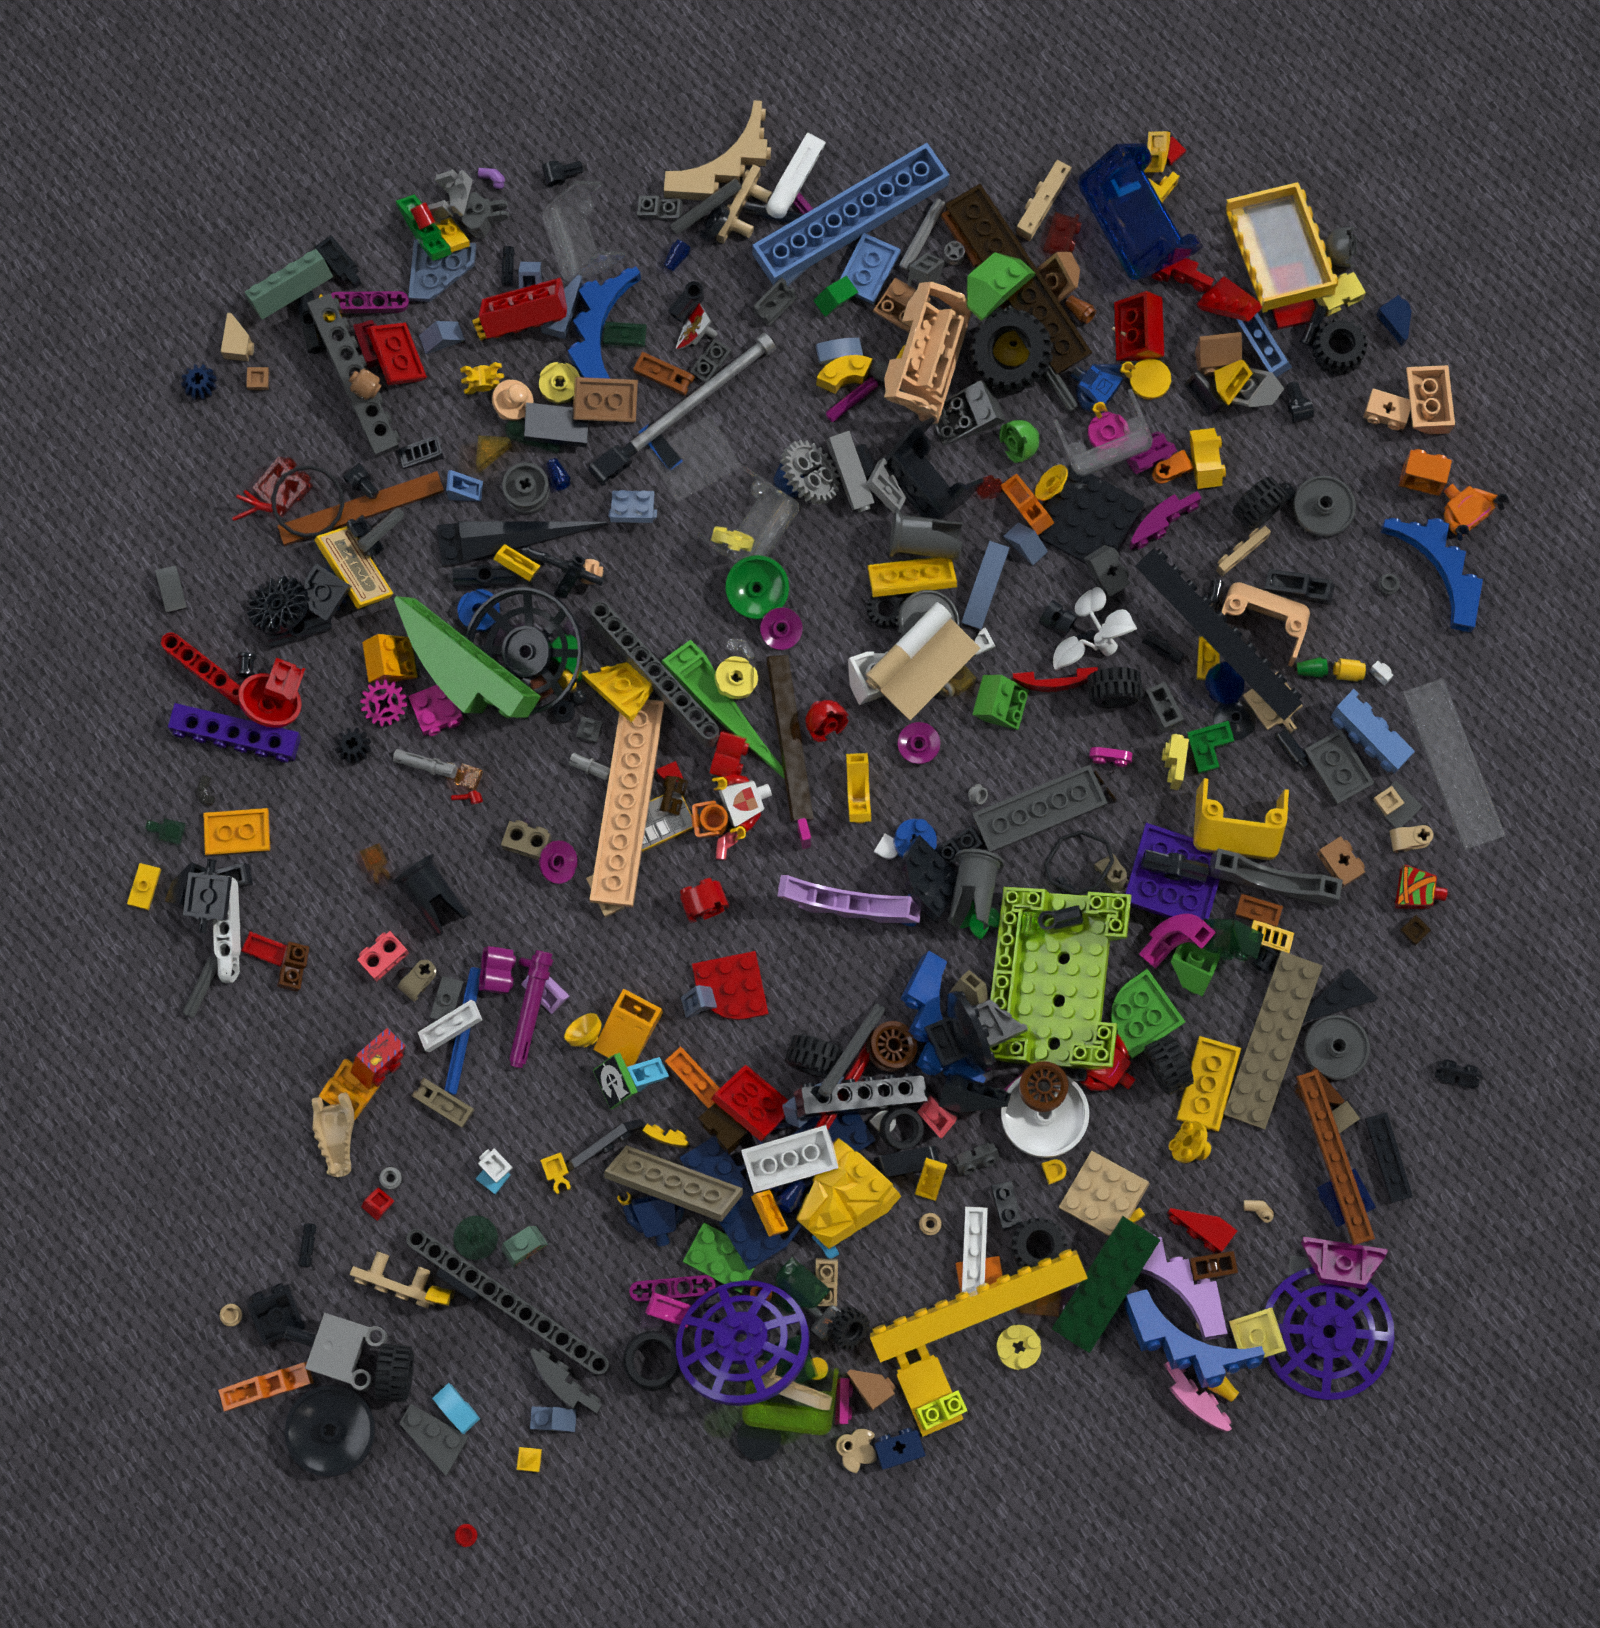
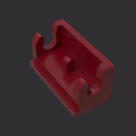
(366, 344)

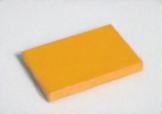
(236, 832)

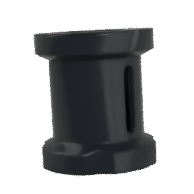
(246, 664)
(1265, 959)

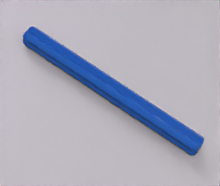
(461, 1040)

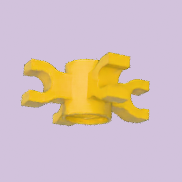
(481, 378)

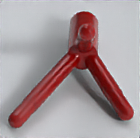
(252, 500)

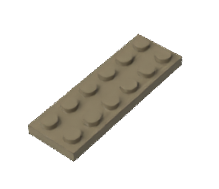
(673, 1183)

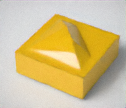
(529, 1459)

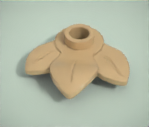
(860, 1449)

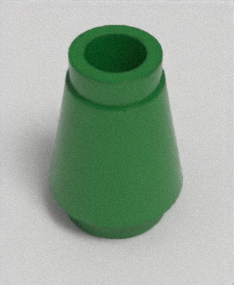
(1314, 667)

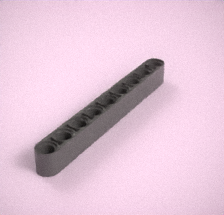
(659, 682)

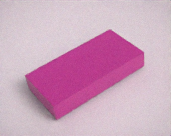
(804, 833)
(667, 1308)

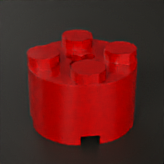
(703, 900)

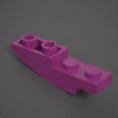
(1157, 520)

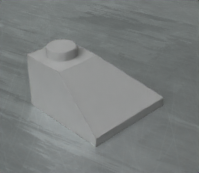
(1259, 390)

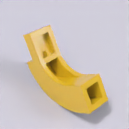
(858, 787)

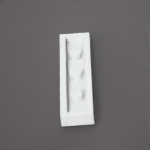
(974, 1248)

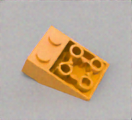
(628, 1027)

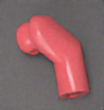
(724, 843)

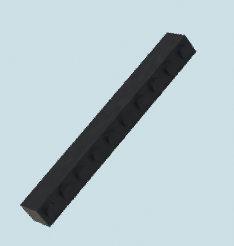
(1218, 633)

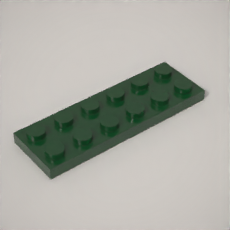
(1107, 1284)

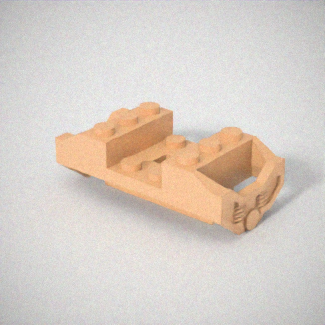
(929, 351)

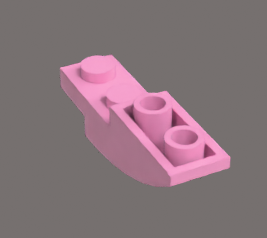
(1201, 1406)

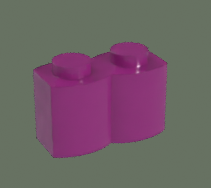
(496, 970)

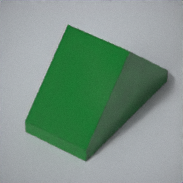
(835, 295)

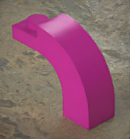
(1174, 932)

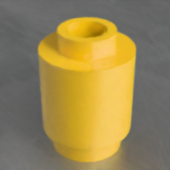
(1349, 670)

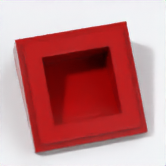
(377, 1203)

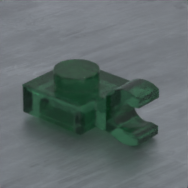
(169, 831)

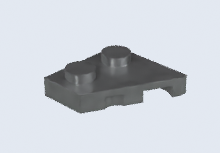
(999, 1023)

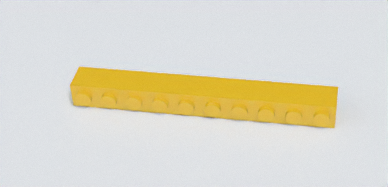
(978, 1305)

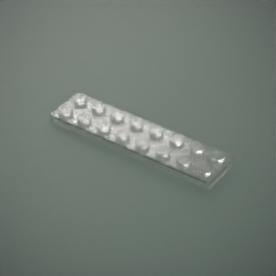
(1453, 764)

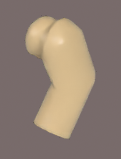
(1261, 1209)

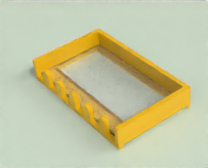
(1281, 246)

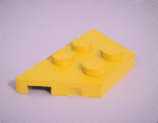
(621, 688)

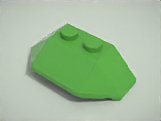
(995, 282)

